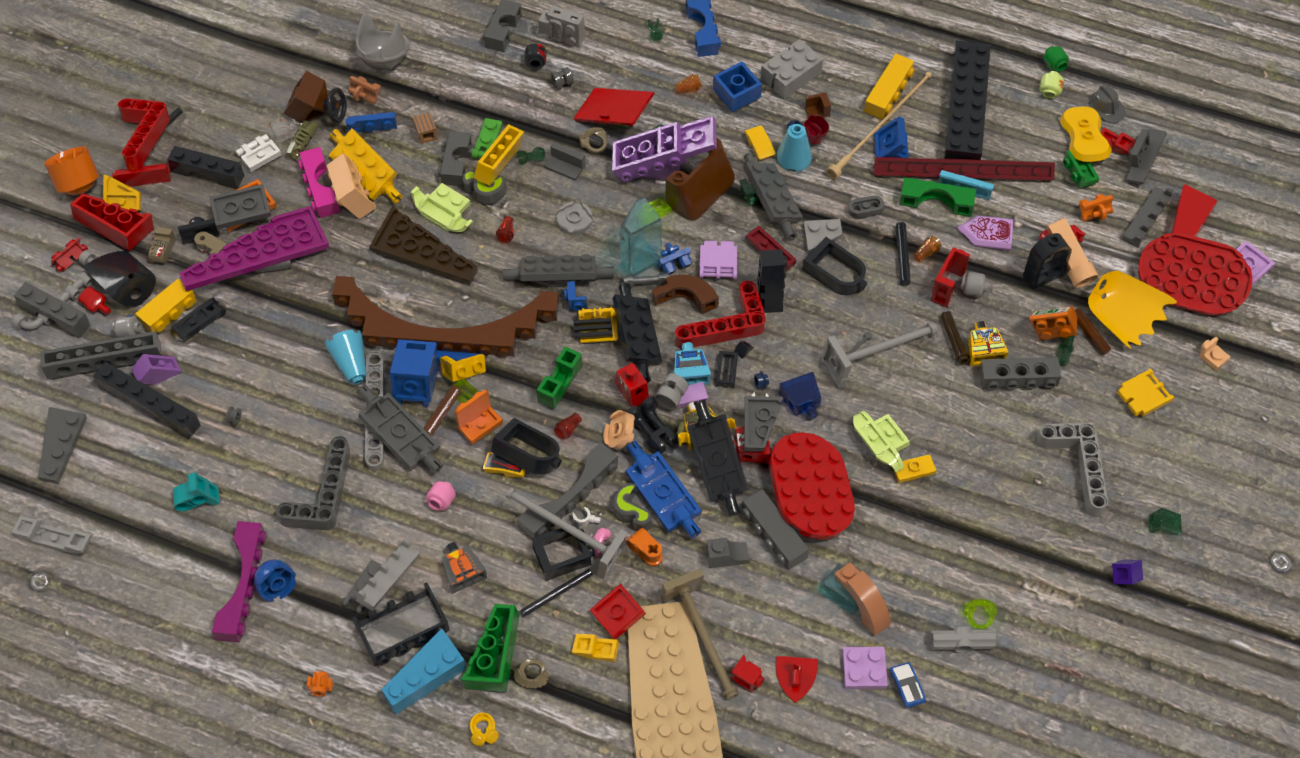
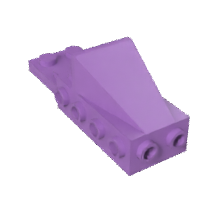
(662, 149)

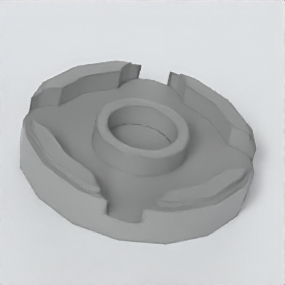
(574, 218)

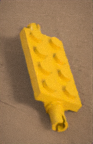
(374, 170)

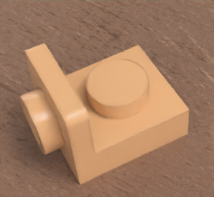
(1213, 354)

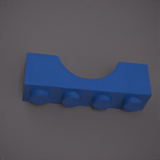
(705, 39)

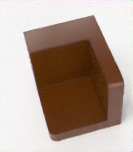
(818, 105)

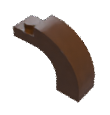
(687, 287)

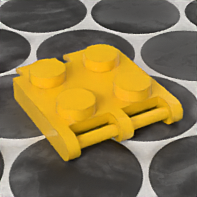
(1144, 394)

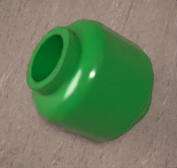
(1056, 58)

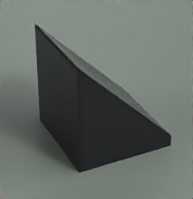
(743, 349)

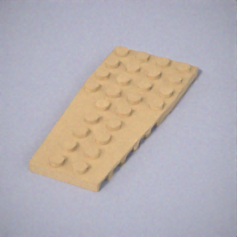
(670, 687)

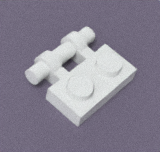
(259, 156)

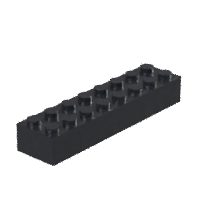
(967, 101)

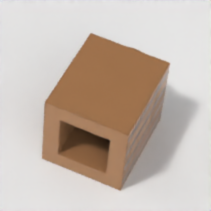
(425, 128)

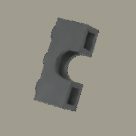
(505, 14)
(457, 146)

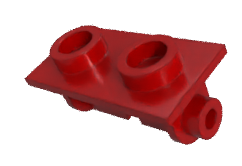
(63, 260)

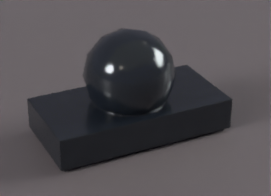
(195, 226)

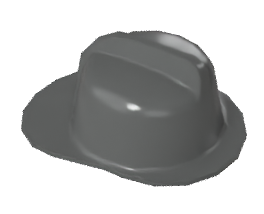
(1107, 105)

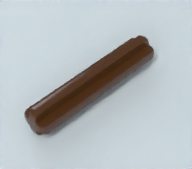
(1092, 332)
(442, 410)

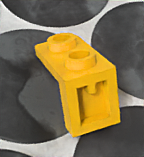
(462, 368)

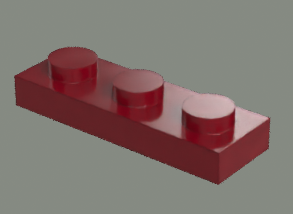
(763, 241)

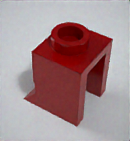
(747, 675)

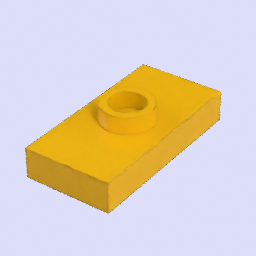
(916, 468)

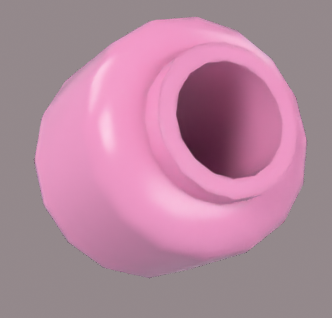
(440, 496)

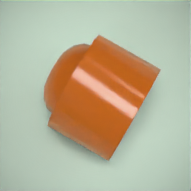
(72, 171)

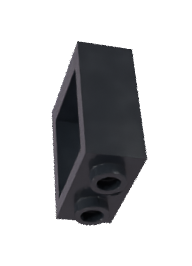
(567, 566)

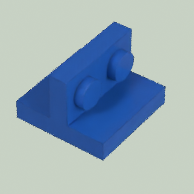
(892, 139)

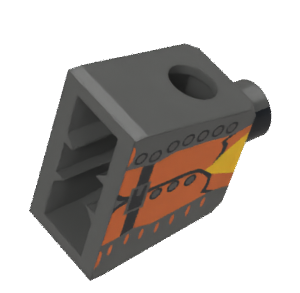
(462, 567)

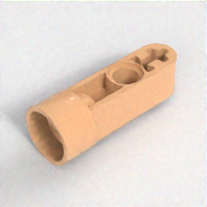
(1080, 269)

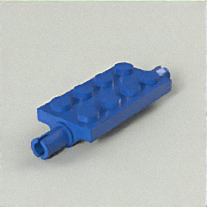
(663, 491)

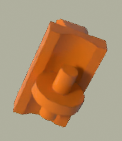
(1096, 208)

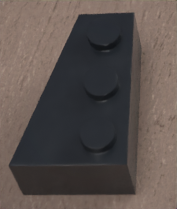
(771, 279)

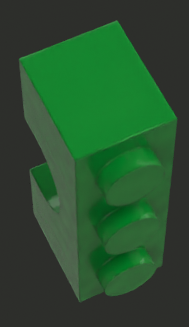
(554, 387)

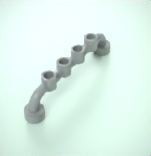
(72, 291)

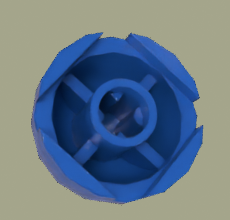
(274, 579)

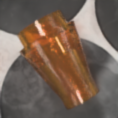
(688, 84)
(928, 247)

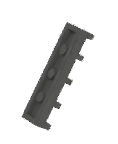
(1147, 216)

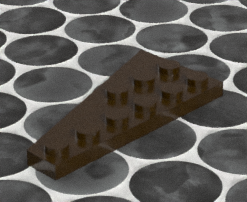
(414, 245)

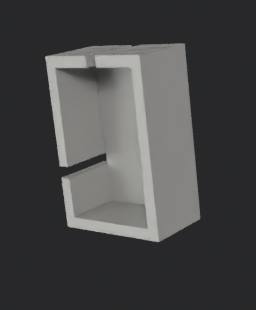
(792, 68)

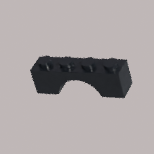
(225, 171)

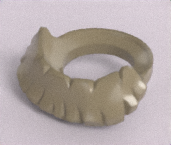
(599, 132)
(539, 681)

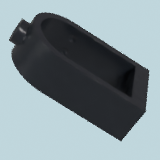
(1036, 268)
(843, 288)
(537, 465)

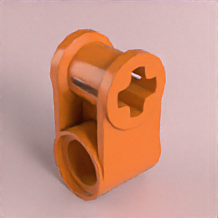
(645, 547)

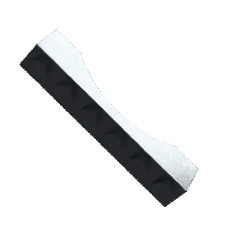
(170, 412)

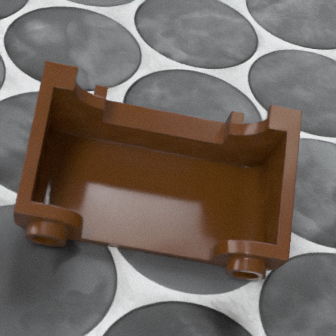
(698, 191)

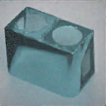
(837, 593)

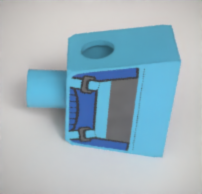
(692, 365)

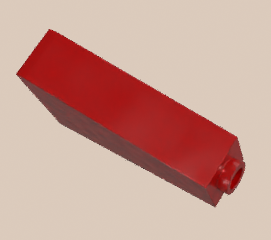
(1192, 211)

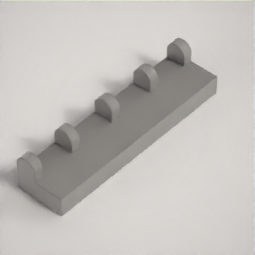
(388, 575)

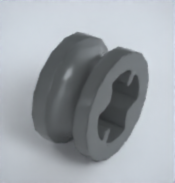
(233, 415)

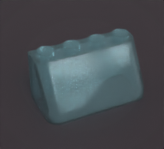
(640, 239)

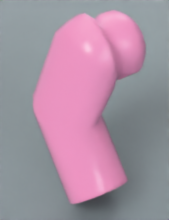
(601, 535)

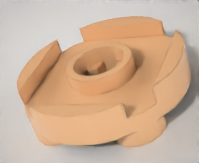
(620, 430)

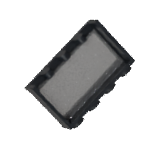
(401, 626)

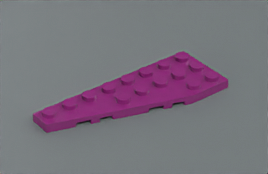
(280, 240)

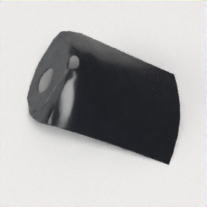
(112, 274)

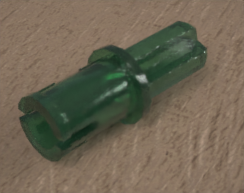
(1066, 349)

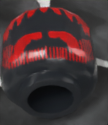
(535, 56)

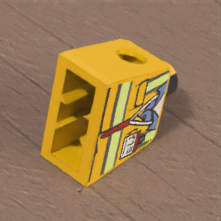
(985, 344)

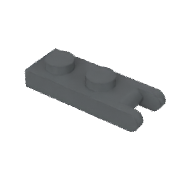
(369, 572)

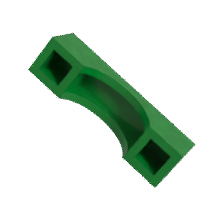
(958, 198)

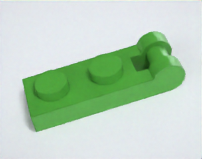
(488, 134)

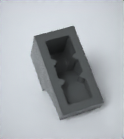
(726, 553)

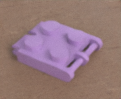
(718, 259)

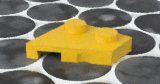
(121, 194)

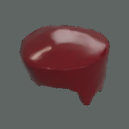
(816, 129)

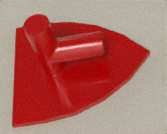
(796, 675)

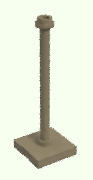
(682, 587)

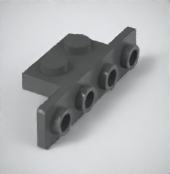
(1144, 154)

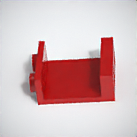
(943, 287)

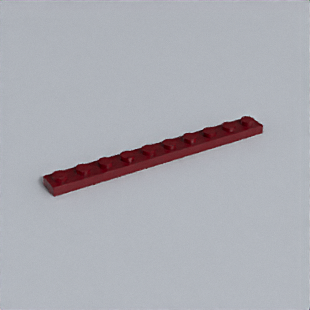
(966, 167)

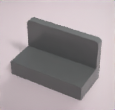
(565, 161)

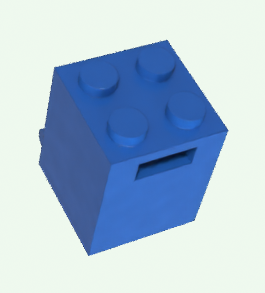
(414, 371)

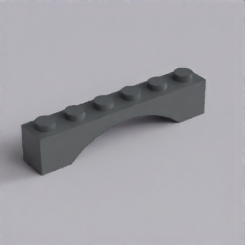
(598, 465)

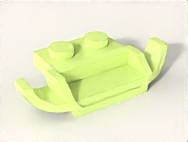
(443, 207)
(882, 438)

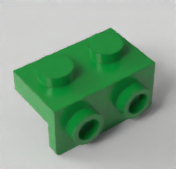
(1081, 172)

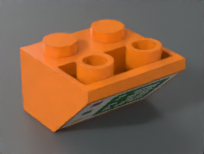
(1054, 322)

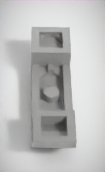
(51, 537)

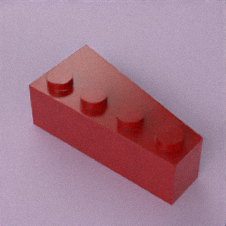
(112, 221)

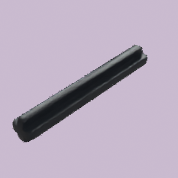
(903, 258)

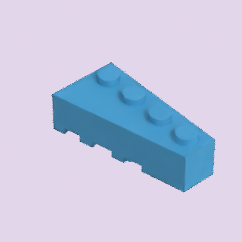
(424, 673)

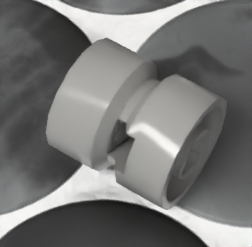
(671, 391)

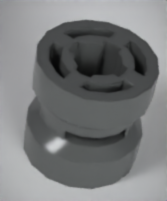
(562, 78)

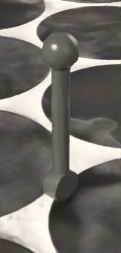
(867, 336)

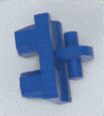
(667, 262)

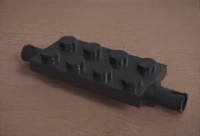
(636, 330)
(717, 457)

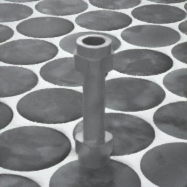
(660, 278)

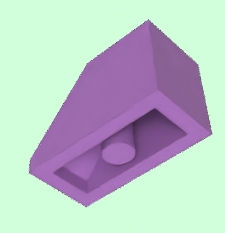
(155, 368)

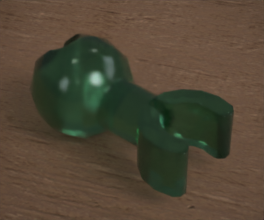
(656, 34)
(537, 153)

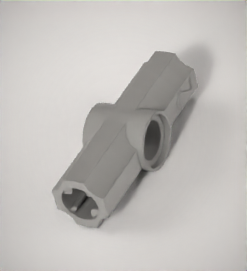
(963, 639)

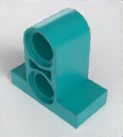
(195, 493)

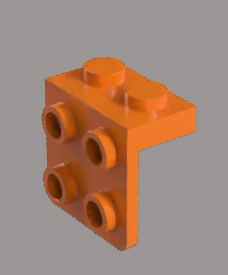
(477, 417)

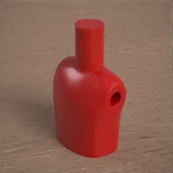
(94, 300)

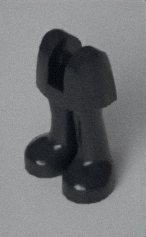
(654, 441)

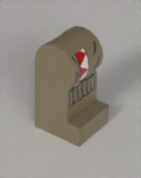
(208, 243)
(162, 245)

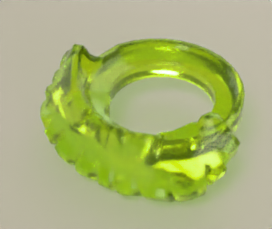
(971, 606)

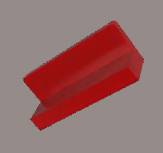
(144, 176)

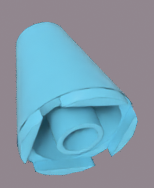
(795, 149)
(348, 354)

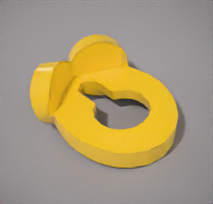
(490, 735)

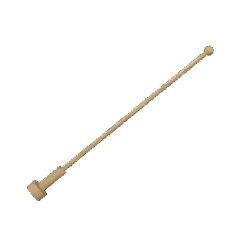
(833, 170)

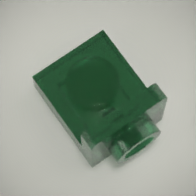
(748, 192)
(1166, 521)

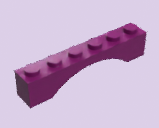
(230, 619)

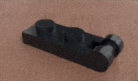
(198, 319)

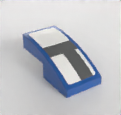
(908, 685)

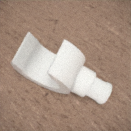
(589, 519)

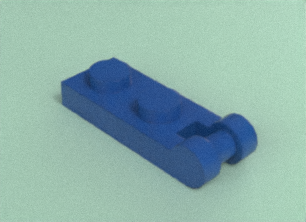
(372, 122)

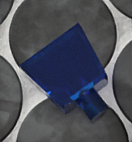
(801, 395)

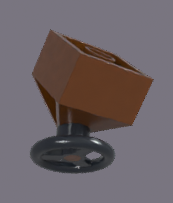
(311, 100)

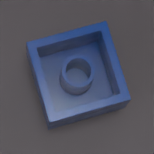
(737, 86)

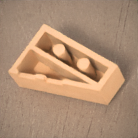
(348, 188)

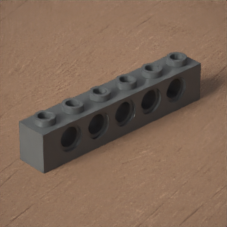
(92, 355)

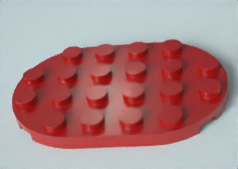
(1196, 273)
(811, 485)

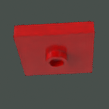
(617, 611)

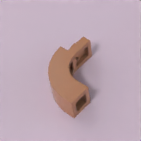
(868, 598)

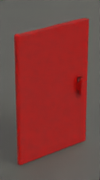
(614, 106)

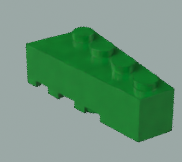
(493, 657)

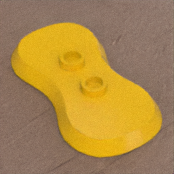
(1085, 134)

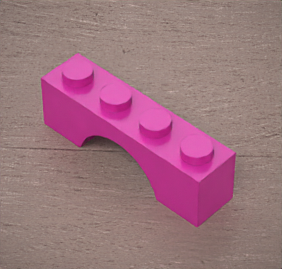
(324, 197)

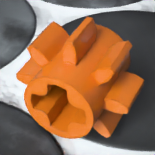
(319, 684)

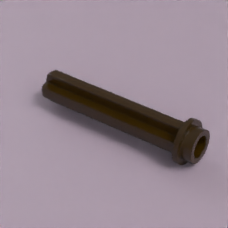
(962, 356)

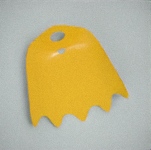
(1128, 306)

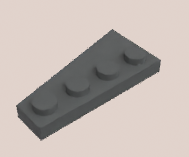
(60, 438)

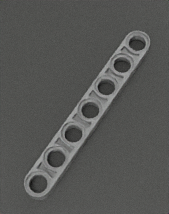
(378, 384)

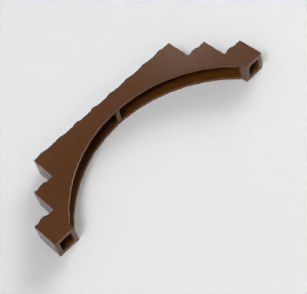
(487, 339)

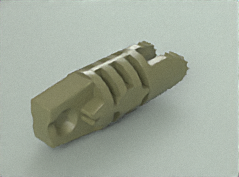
(301, 139)

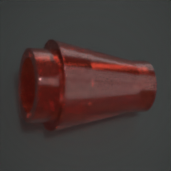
(505, 232)
(567, 426)

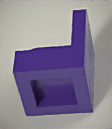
(1127, 571)

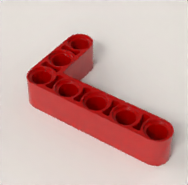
(153, 120)
(727, 324)

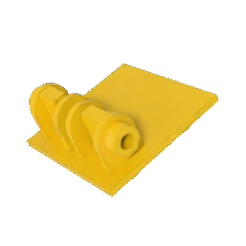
(597, 314)

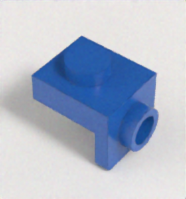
(575, 303)

